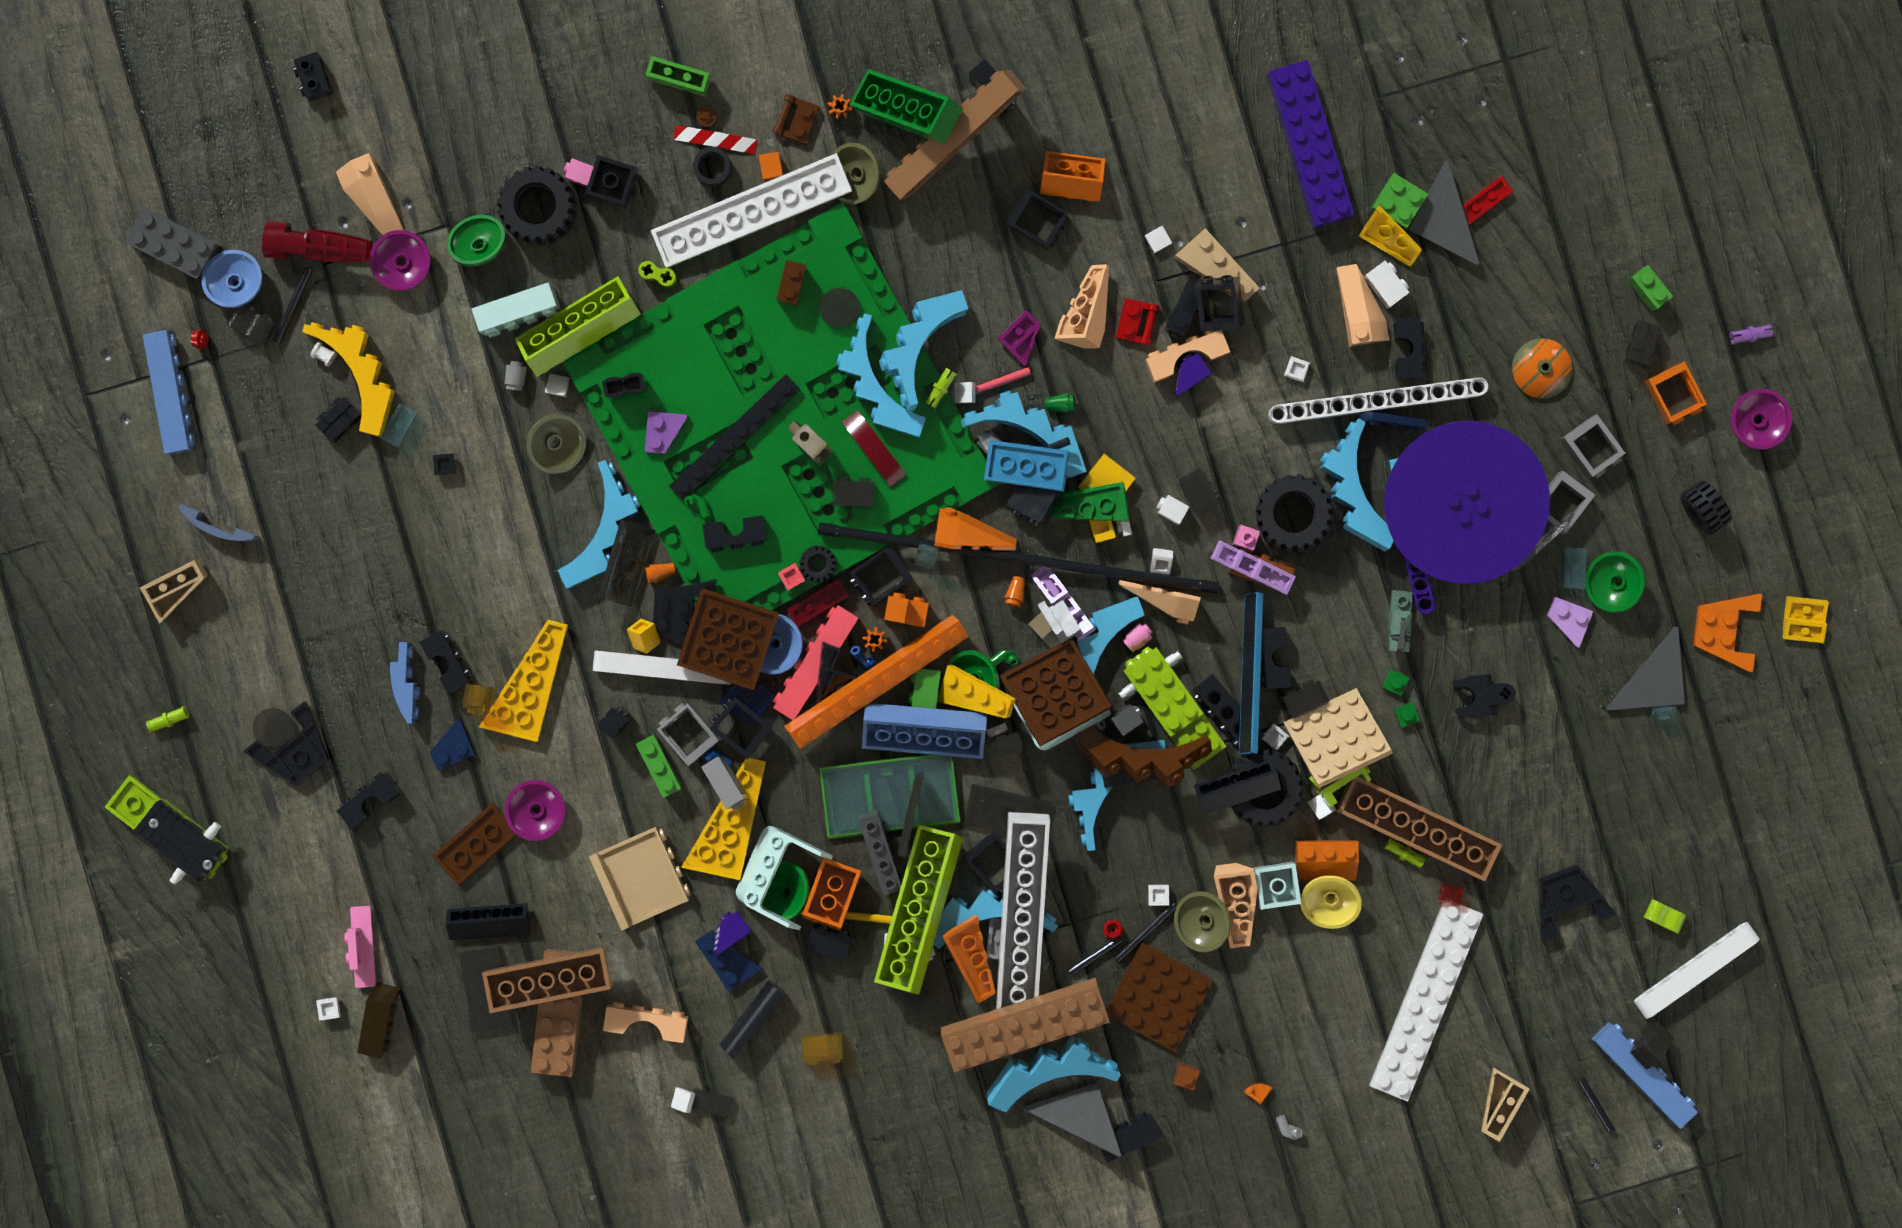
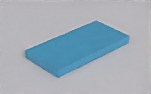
(1027, 465)

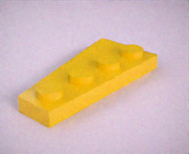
(974, 694)

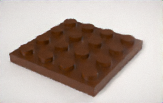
(727, 639)
(1055, 692)
(1158, 997)

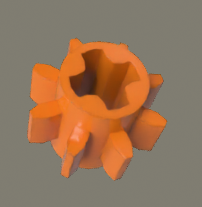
(838, 112)
(869, 639)

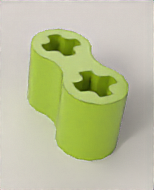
(657, 274)
(1665, 916)

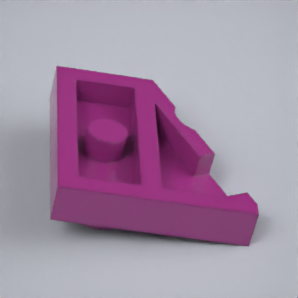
(1020, 336)

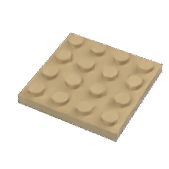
(1338, 738)

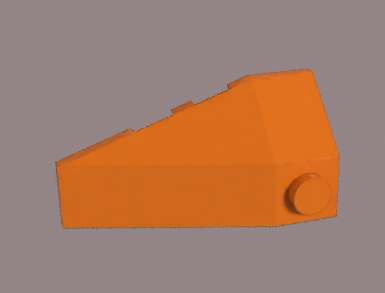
(960, 529)

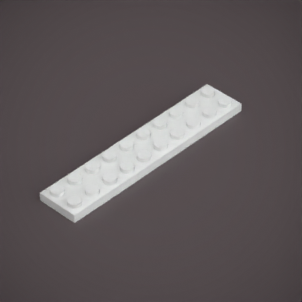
(751, 210)
(1426, 1000)

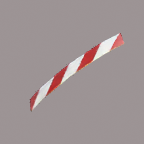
(715, 139)

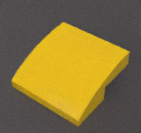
(1106, 472)
(1805, 619)

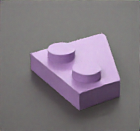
(1570, 619)

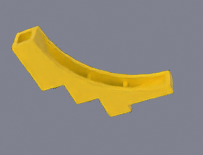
(351, 346)

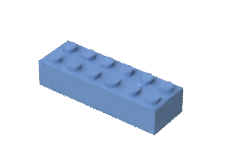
(924, 730)

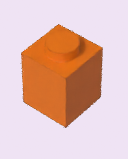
(770, 166)

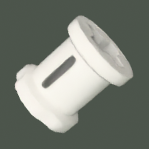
(323, 354)

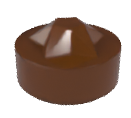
(706, 117)

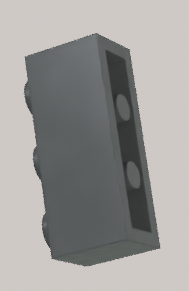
(1126, 719)

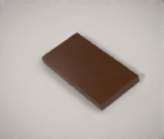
(475, 844)

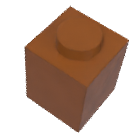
(1186, 1076)

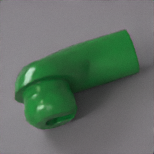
(1005, 657)

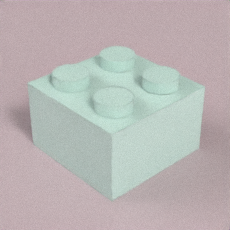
(1277, 885)

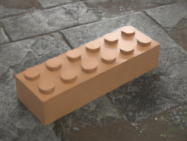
(547, 979)
(556, 1032)

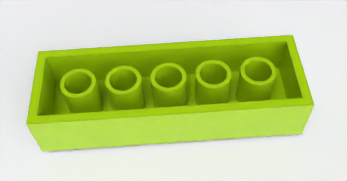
(577, 326)

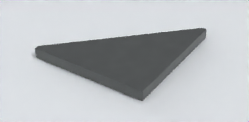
(1443, 218)
(1656, 680)
(1080, 1114)

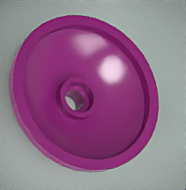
(386, 258)
(1773, 414)
(521, 814)

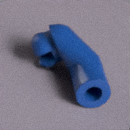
(861, 659)
(712, 754)

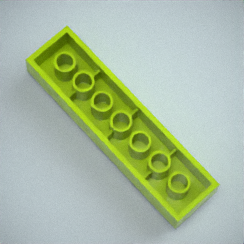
(918, 909)

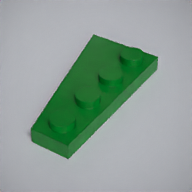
(1095, 503)

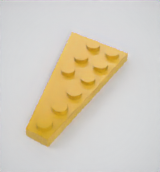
(526, 695)
(726, 836)

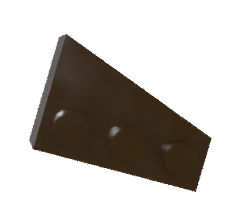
(378, 1020)

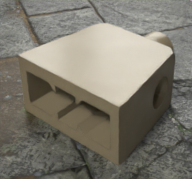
(814, 446)

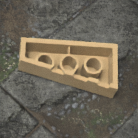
(1209, 258)

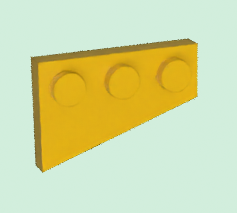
(1390, 237)

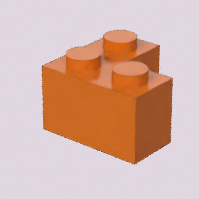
(906, 611)

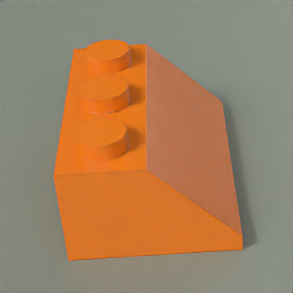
(1072, 176)
(1326, 858)

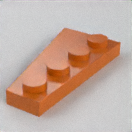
(968, 952)

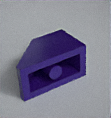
(1190, 373)
(729, 931)

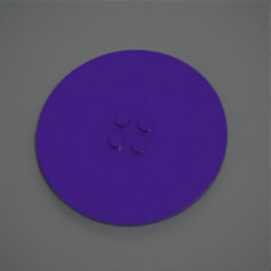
(1467, 502)

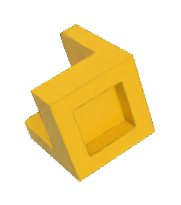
(1102, 530)
(643, 636)

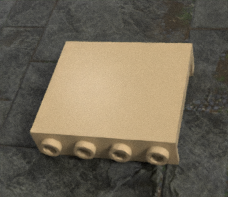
(640, 877)

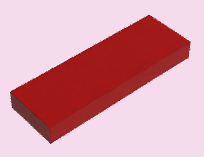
(1486, 199)

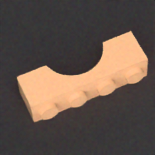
(1211, 346)
(672, 1026)

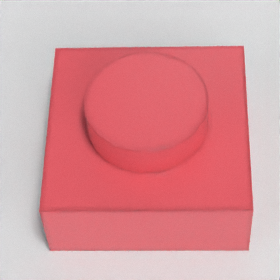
(791, 576)

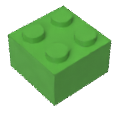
(1400, 200)

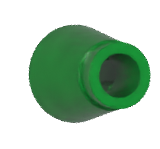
(1061, 403)

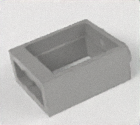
(1579, 457)
(1578, 489)
(679, 711)
(725, 783)

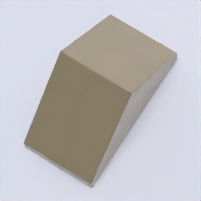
(1044, 630)

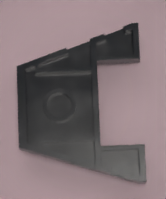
(676, 607)
(829, 678)
(298, 756)
(1566, 891)

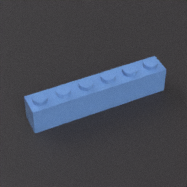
(168, 392)
(1649, 1081)

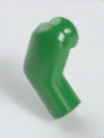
(699, 503)

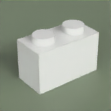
(1386, 284)

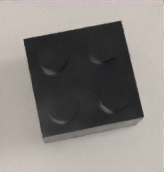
(611, 182)

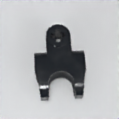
(1484, 695)

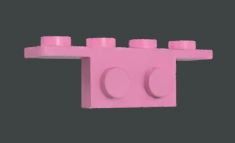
(361, 947)

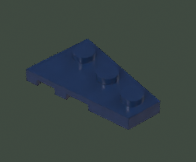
(1392, 421)
(730, 964)

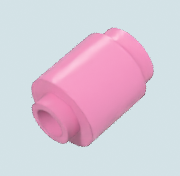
(1138, 637)

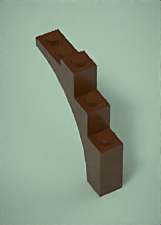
(1140, 763)

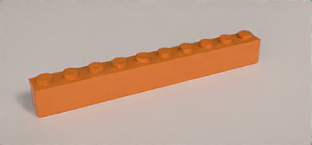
(876, 681)

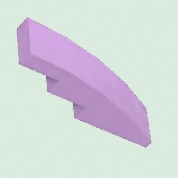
(1253, 567)
(1055, 591)

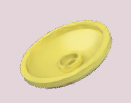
(1329, 910)

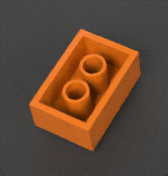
(831, 894)

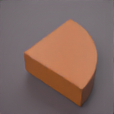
(1258, 1091)

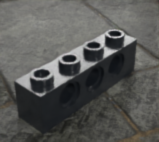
(1202, 692)

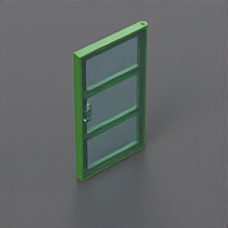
(887, 786)

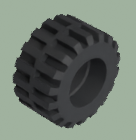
(1706, 507)

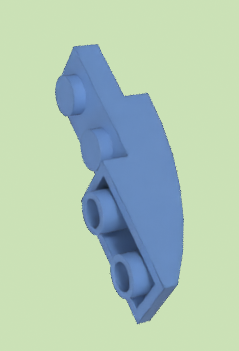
(405, 692)

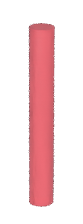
(1002, 380)

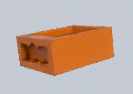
(1691, 385)

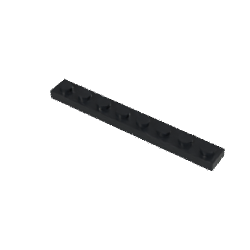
(734, 437)

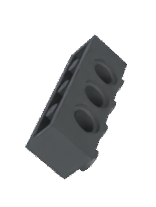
(880, 852)

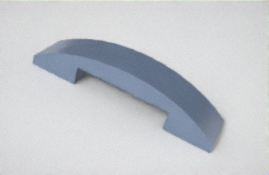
(195, 516)

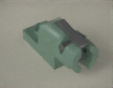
(1400, 621)

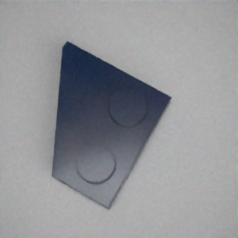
(452, 747)

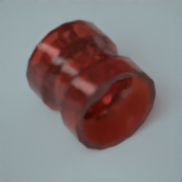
(1450, 894)

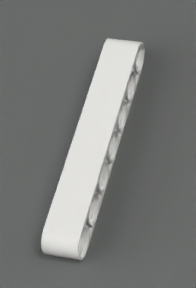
(647, 666)
(1696, 970)

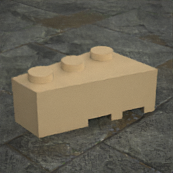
(173, 588)
(1502, 1103)

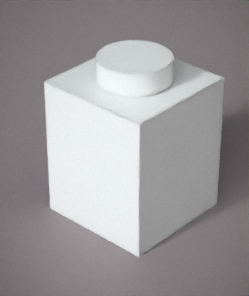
(1172, 509)

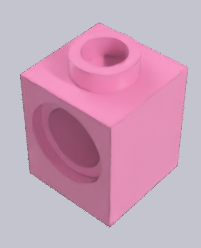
(578, 172)
(1246, 537)

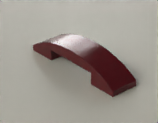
(874, 448)

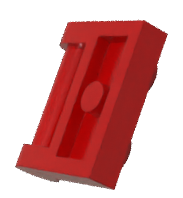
(1131, 318)

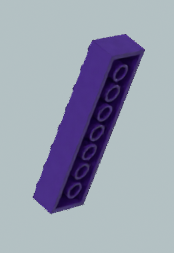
(1310, 144)

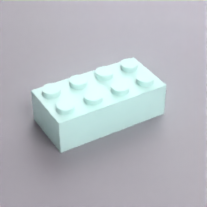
(516, 310)

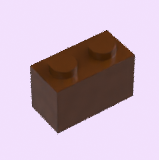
(791, 283)

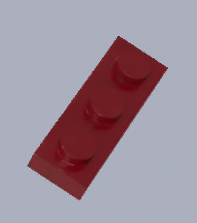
(818, 603)

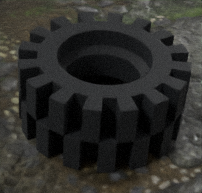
(815, 551)

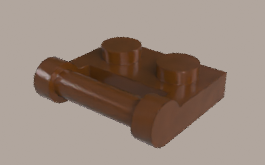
(802, 121)

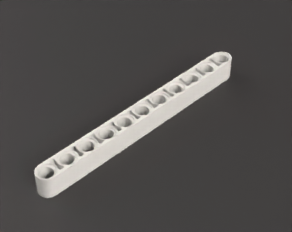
(1387, 400)

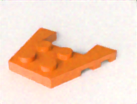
(1718, 626)

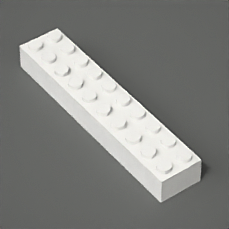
(1022, 907)

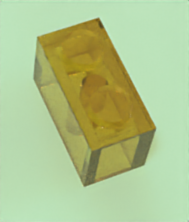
(477, 698)
(822, 1048)

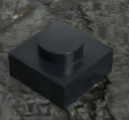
(444, 464)

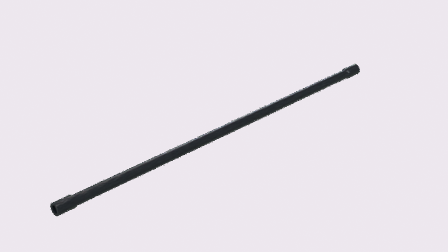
(1200, 585)

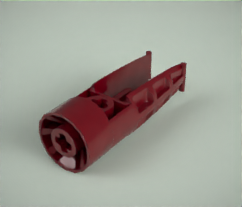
(317, 245)

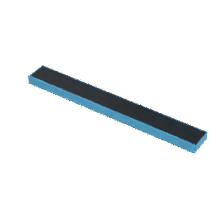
(1251, 673)

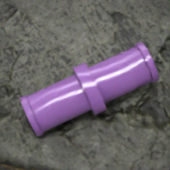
(1751, 334)

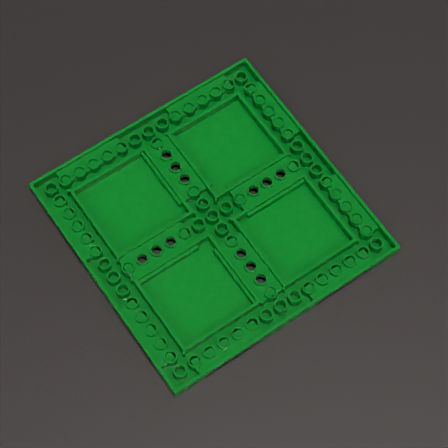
(697, 373)

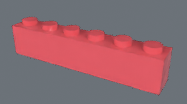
(806, 677)

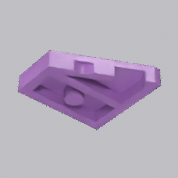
(662, 430)

